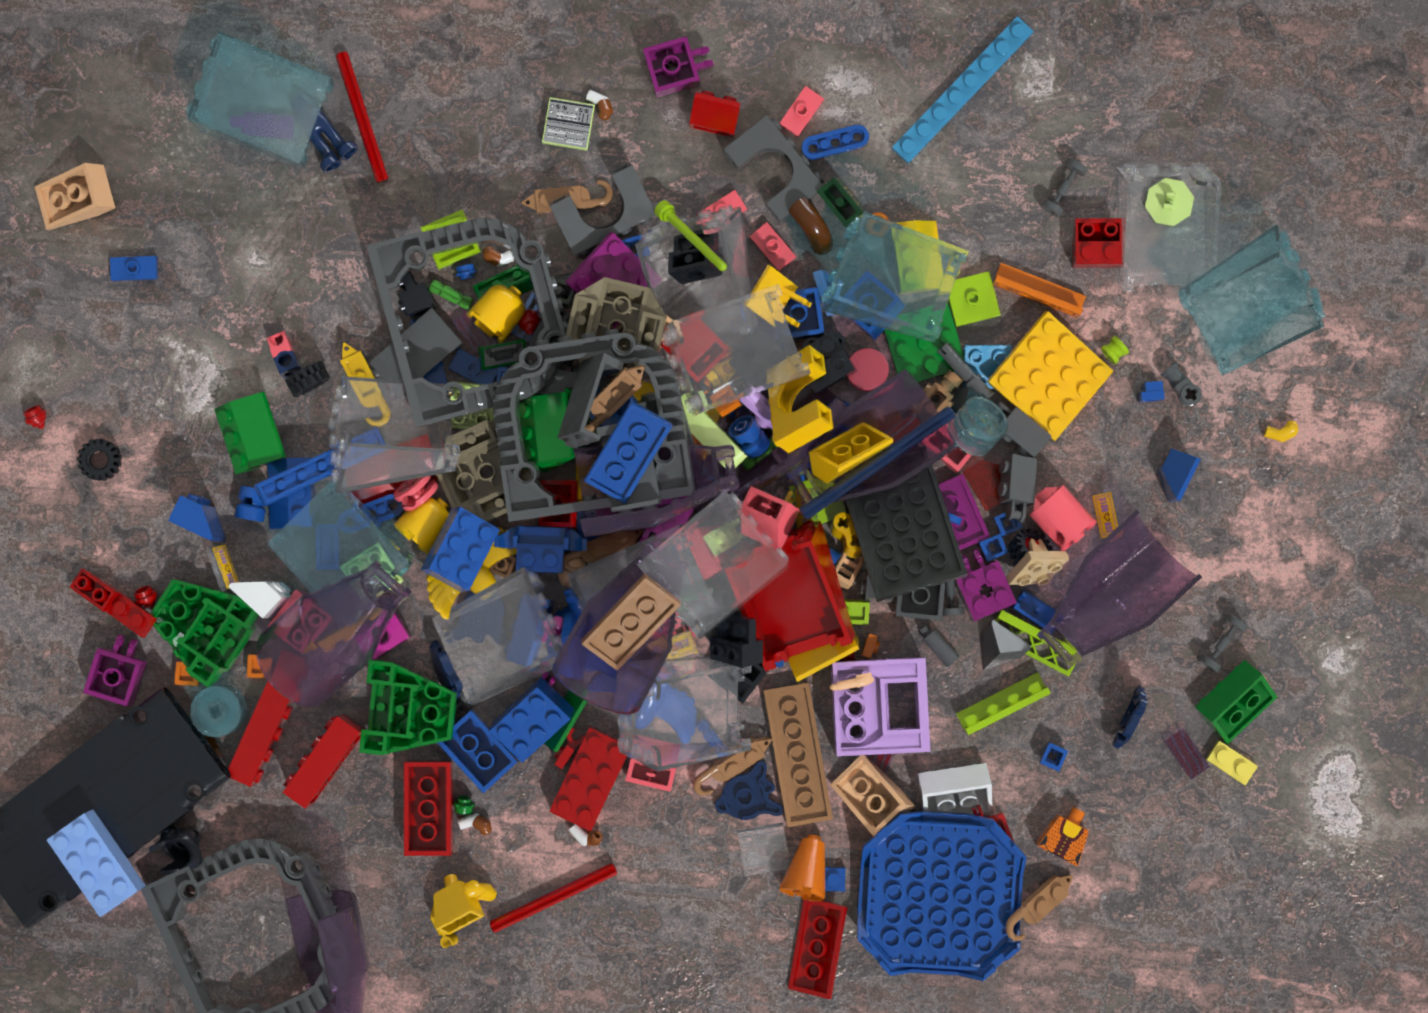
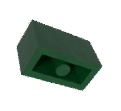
(841, 201)

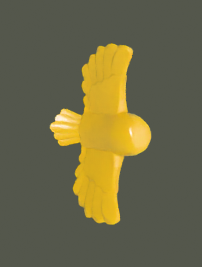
(444, 596)

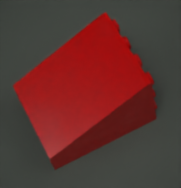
(804, 603)

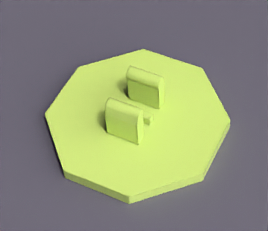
(1169, 202)

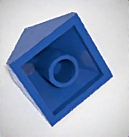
(1177, 474)

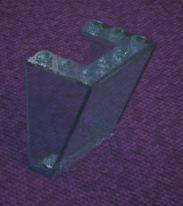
(258, 99)
(892, 277)
(1254, 301)
(336, 539)

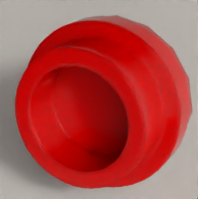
(529, 321)
(35, 416)
(145, 597)

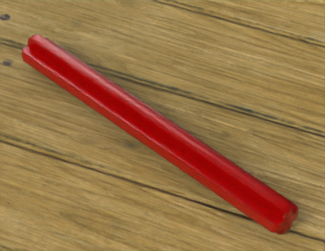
(361, 117)
(553, 897)

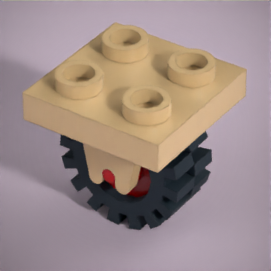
(1033, 559)

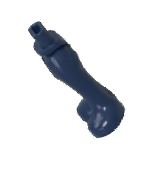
(345, 149)

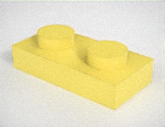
(1231, 762)

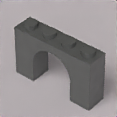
(764, 138)
(634, 210)

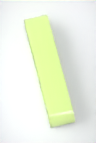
(711, 434)

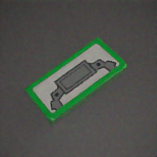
(500, 354)

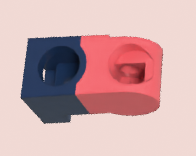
(283, 354)

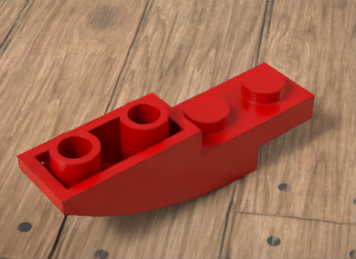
(113, 602)

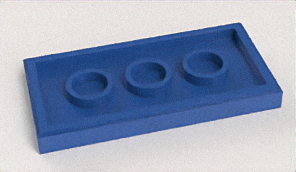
(628, 452)

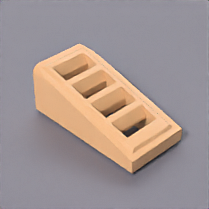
(844, 582)

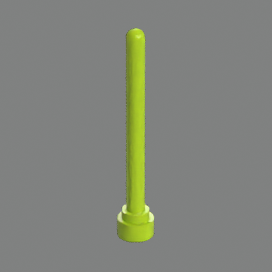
(666, 212)

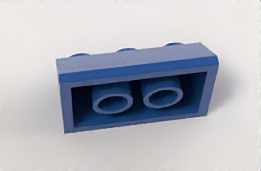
(286, 508)
(198, 516)

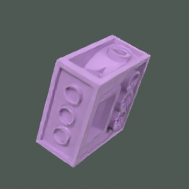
(873, 715)

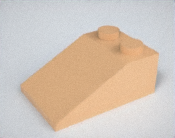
(75, 196)
(871, 794)

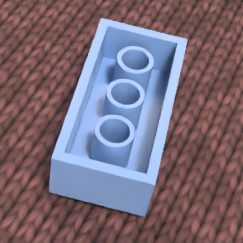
(96, 862)

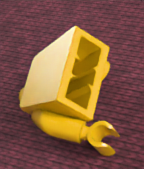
(458, 906)

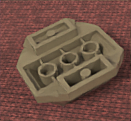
(613, 301)
(466, 485)

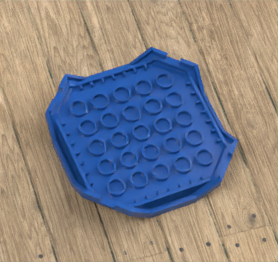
(940, 894)

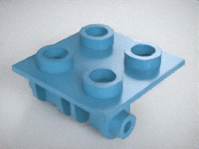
(985, 359)

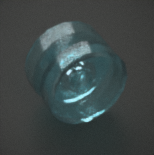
(978, 426)
(205, 714)

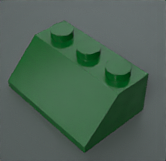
(540, 425)
(250, 433)
(1236, 701)

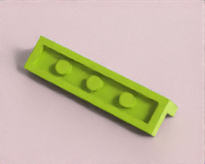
(1032, 631)
(1002, 703)

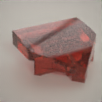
(984, 481)

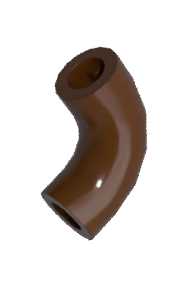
(812, 225)

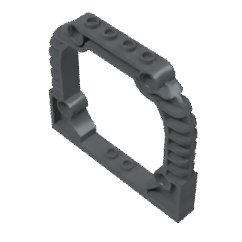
(392, 262)
(529, 497)
(171, 895)

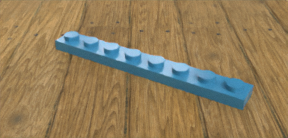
(962, 90)

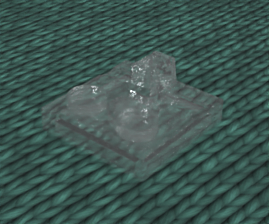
(763, 849)

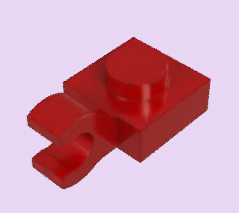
(564, 754)

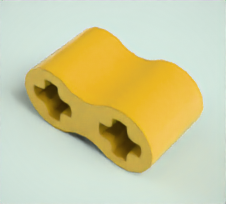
(846, 535)

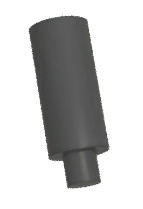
(939, 646)

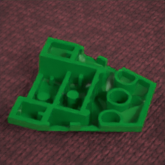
(204, 628)
(405, 710)

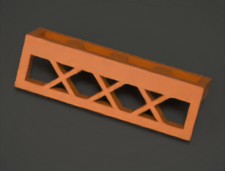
(1039, 290)

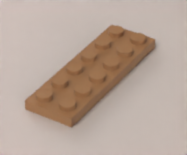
(798, 754)

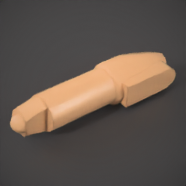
(859, 681)

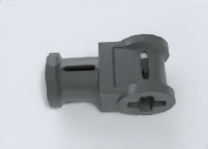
(1180, 384)

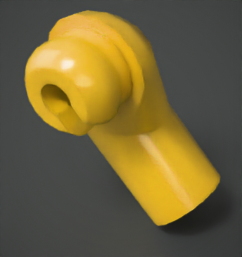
(1287, 432)

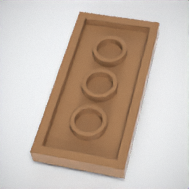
(630, 622)

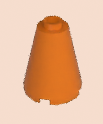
(806, 871)

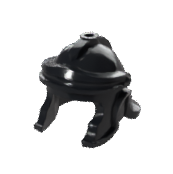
(181, 846)

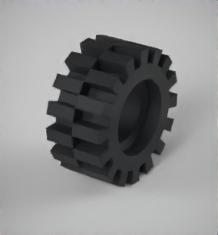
(307, 379)
(85, 459)

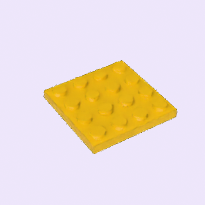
(1050, 375)

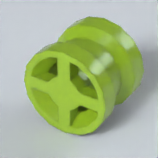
(1114, 350)

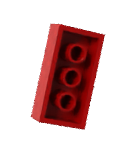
(324, 760)
(589, 779)
(428, 808)

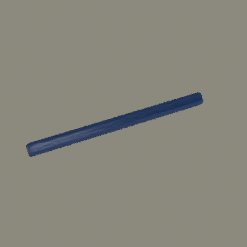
(877, 463)

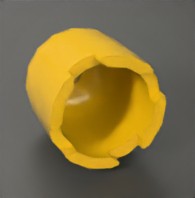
(498, 311)
(423, 523)

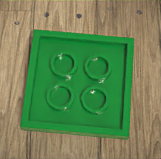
(920, 355)

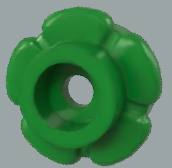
(463, 805)

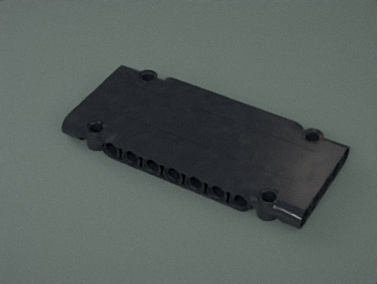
(128, 773)

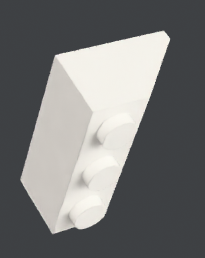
(263, 597)
(956, 789)

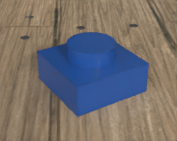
(835, 879)

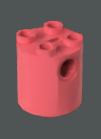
(1061, 516)

